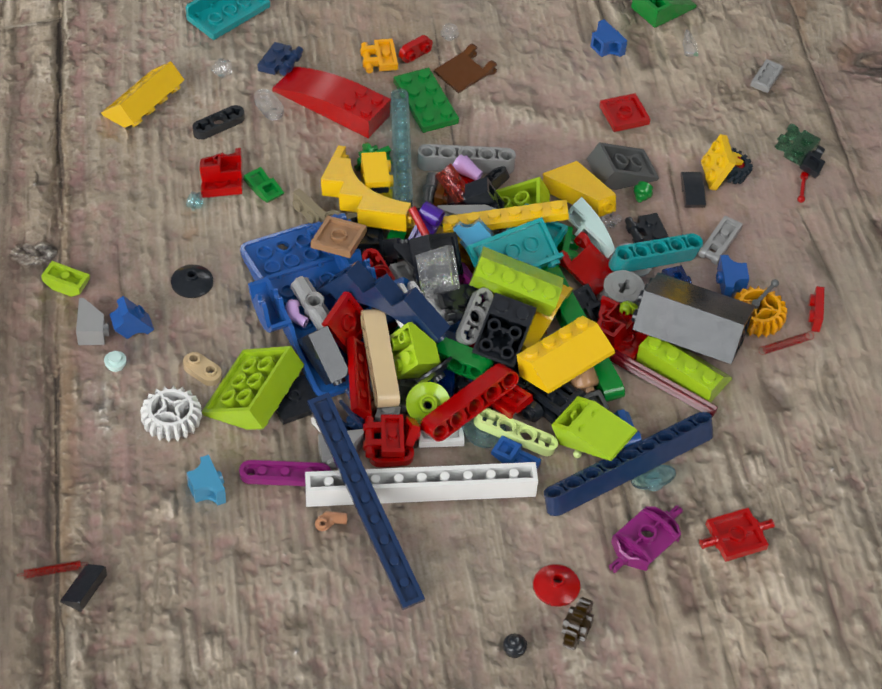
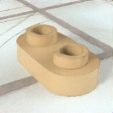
(200, 368)

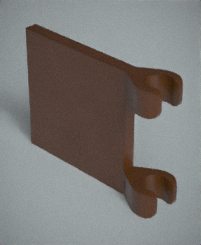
(463, 71)

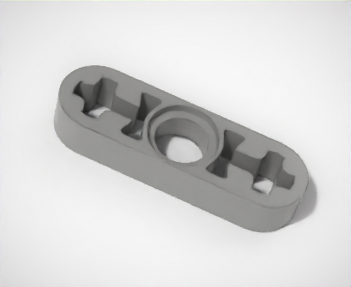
(466, 321)

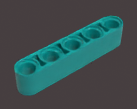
(656, 252)

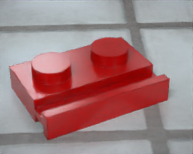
(513, 402)

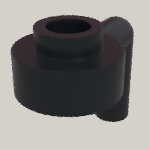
(533, 412)

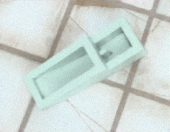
(587, 221)

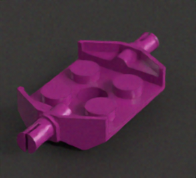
(640, 551)

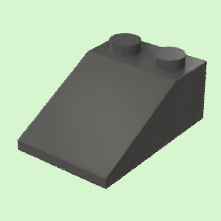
(621, 166)

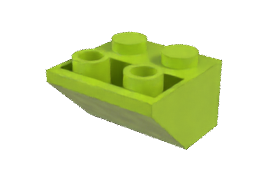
(413, 352)

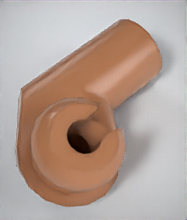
(330, 518)

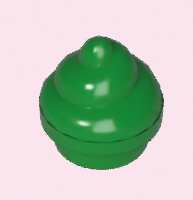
(642, 191)

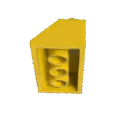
(144, 95)
(564, 354)

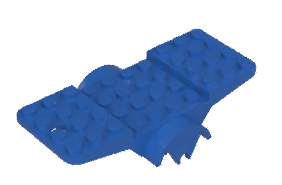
(273, 274)

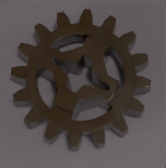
(577, 623)

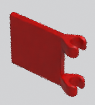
(589, 266)

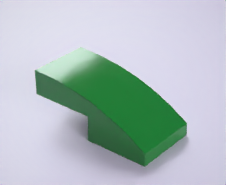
(262, 185)

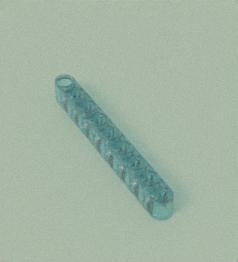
(401, 146)

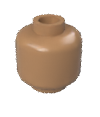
(586, 380)

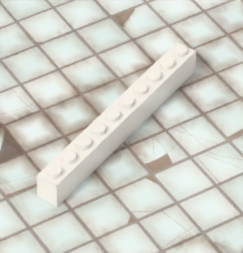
(429, 483)

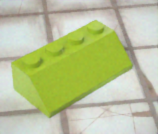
(517, 280)
(682, 367)

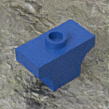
(608, 40)
(731, 276)
(130, 319)

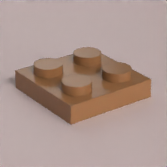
(338, 236)

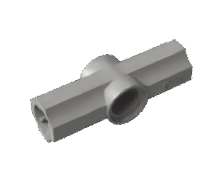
(310, 300)

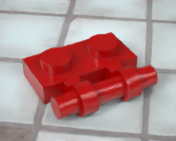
(391, 439)

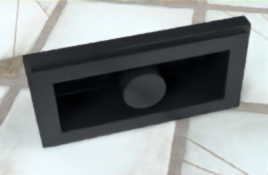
(84, 586)

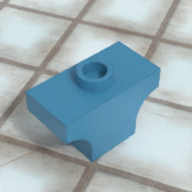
(472, 232)
(206, 482)

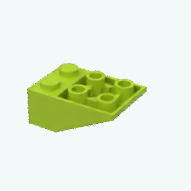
(592, 429)

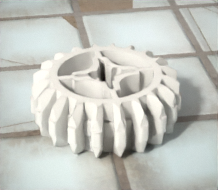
(171, 408)

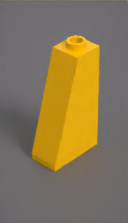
(574, 182)

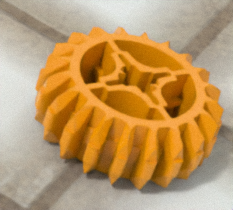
(771, 311)

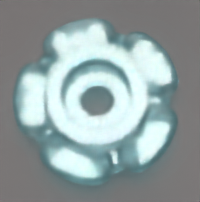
(194, 200)

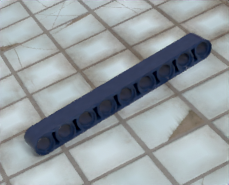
(628, 464)

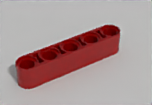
(469, 402)

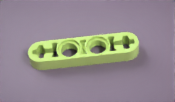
(515, 434)

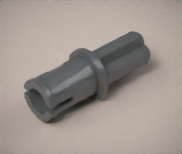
(430, 187)

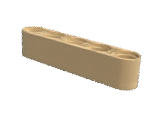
(380, 358)

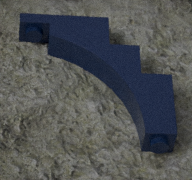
(388, 298)

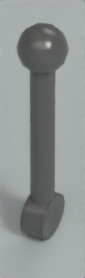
(774, 283)

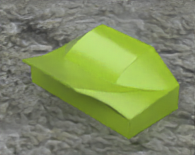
(65, 279)

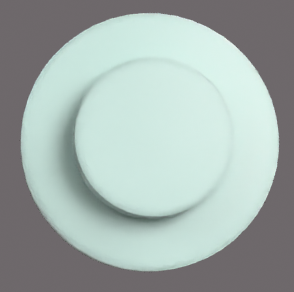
(115, 361)

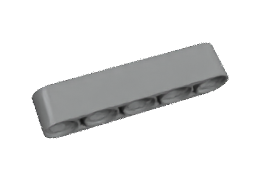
(437, 157)

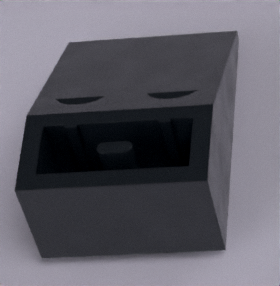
(504, 330)

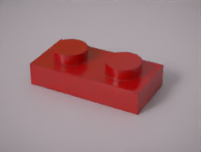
(816, 315)

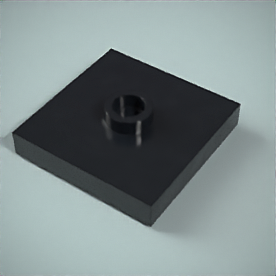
(295, 402)

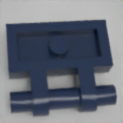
(280, 58)

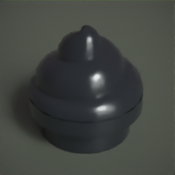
(514, 645)

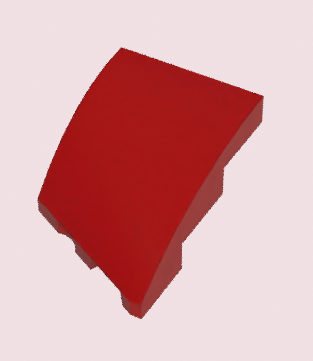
(222, 174)
(619, 328)

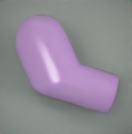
(292, 309)

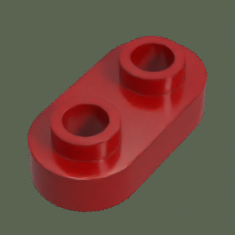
(415, 48)
(393, 461)

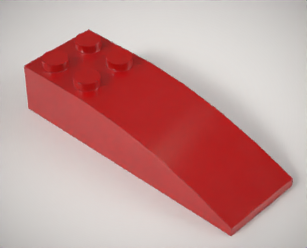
(336, 99)

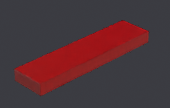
(358, 378)

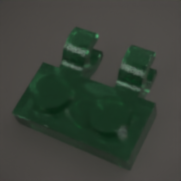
(802, 143)

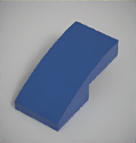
(510, 452)

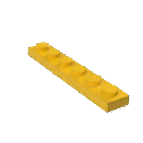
(511, 216)

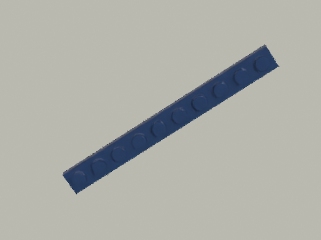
(366, 501)

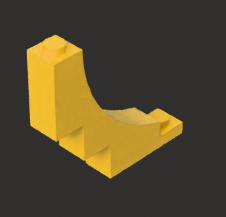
(371, 208)

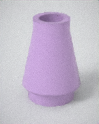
(467, 168)

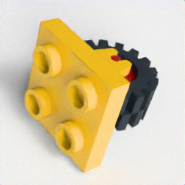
(723, 163)

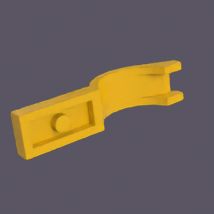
(542, 322)

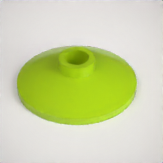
(423, 393)

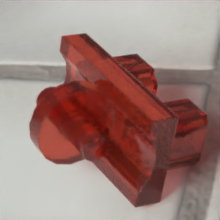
(452, 183)

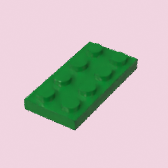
(427, 100)

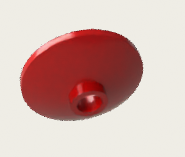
(556, 593)

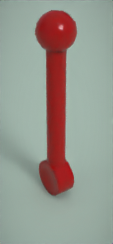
(804, 176)

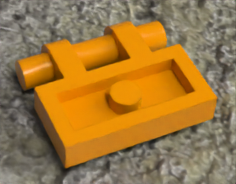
(385, 55)

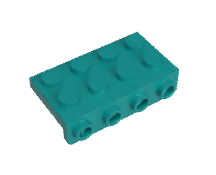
(221, 16)
(526, 243)

